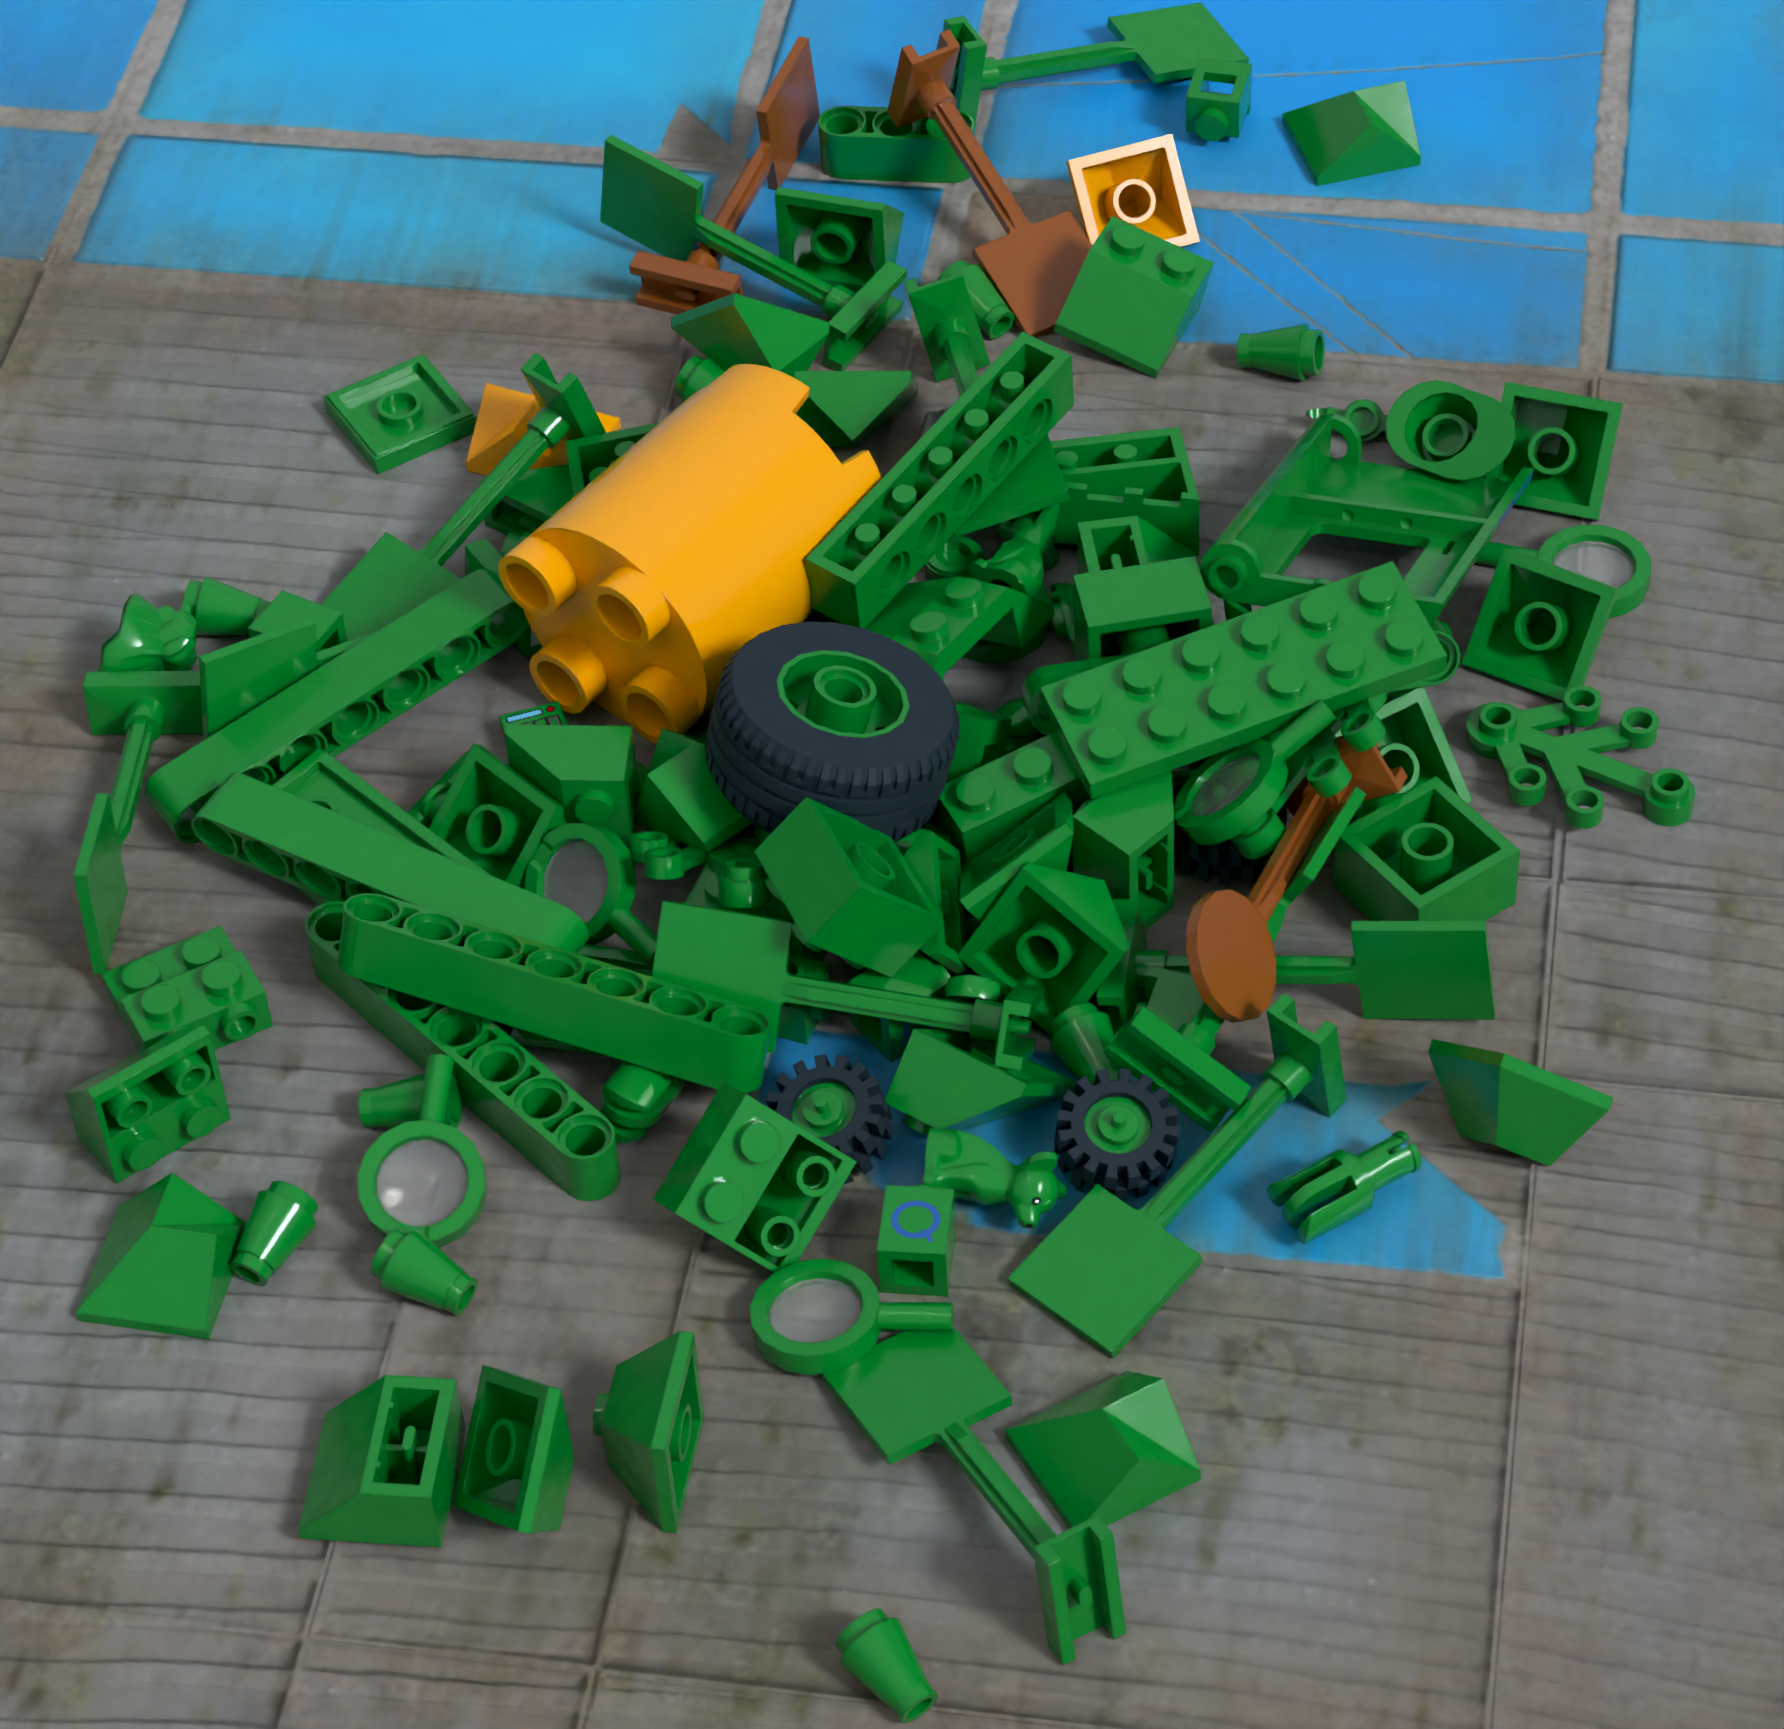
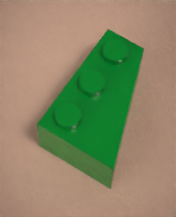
(1125, 477)

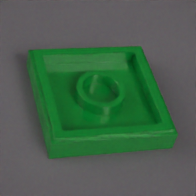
(400, 413)

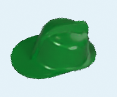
(1450, 430)

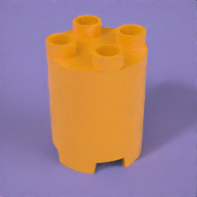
(683, 552)

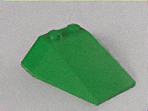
(952, 614)

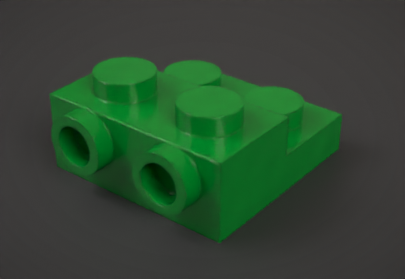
(190, 987)

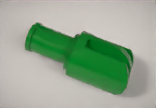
(637, 1099)
(1341, 1185)

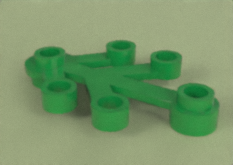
(1504, 732)
(1321, 765)
(740, 871)

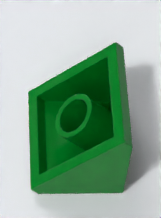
(496, 816)
(1049, 934)

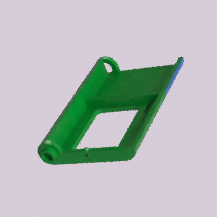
(1355, 500)

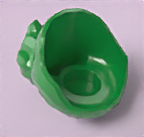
(151, 639)

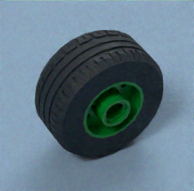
(832, 721)

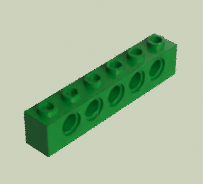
(940, 482)

